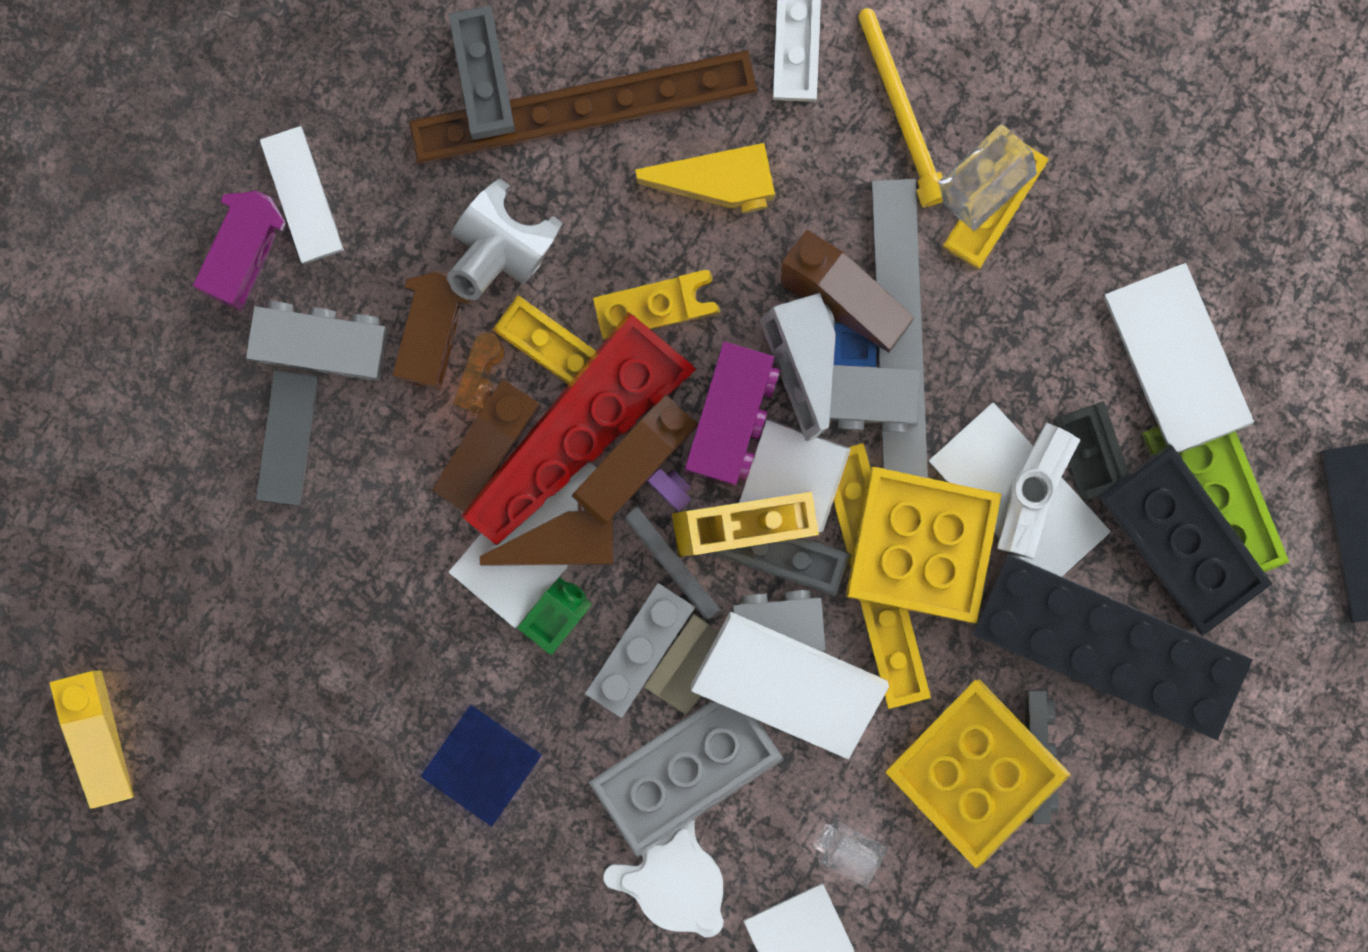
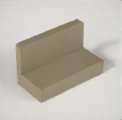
(680, 665)

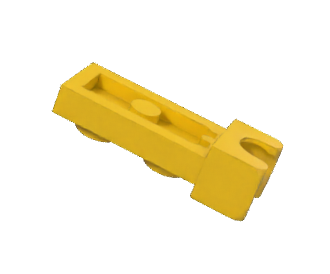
(656, 303)

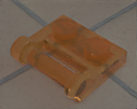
(474, 386)

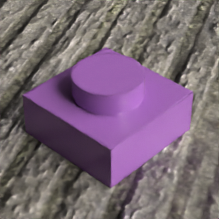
(671, 488)

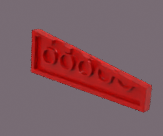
(599, 404)

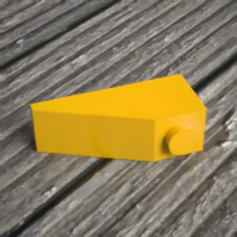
(722, 178)
(745, 524)
(92, 737)

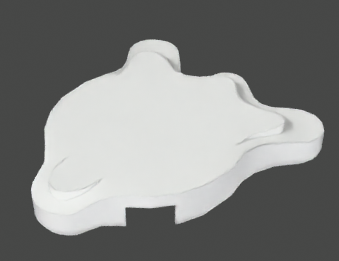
(674, 884)

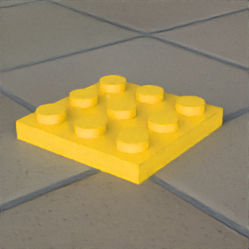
(923, 545)
(978, 773)

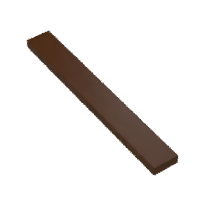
(592, 106)

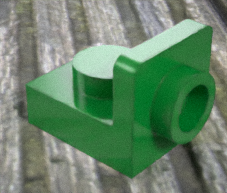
(555, 615)

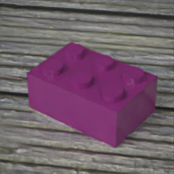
(732, 415)

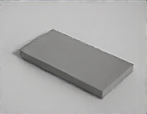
(684, 773)

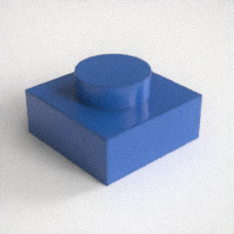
(852, 348)

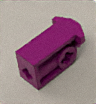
(239, 248)

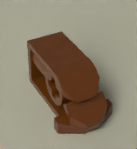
(428, 331)

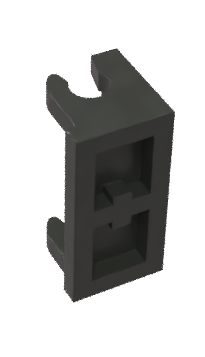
(1098, 457)

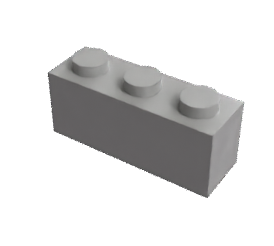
(317, 341)
(639, 650)

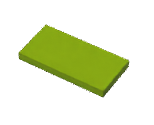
(1231, 485)

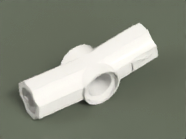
(1047, 464)

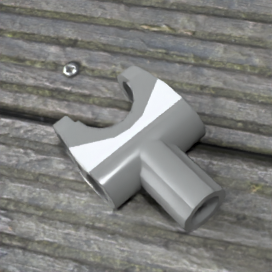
(497, 244)

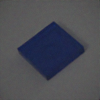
(481, 765)

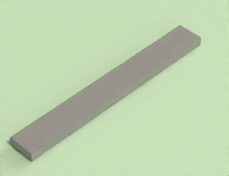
(898, 274)

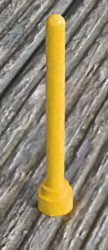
(929, 190)

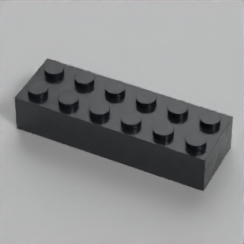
(1111, 646)

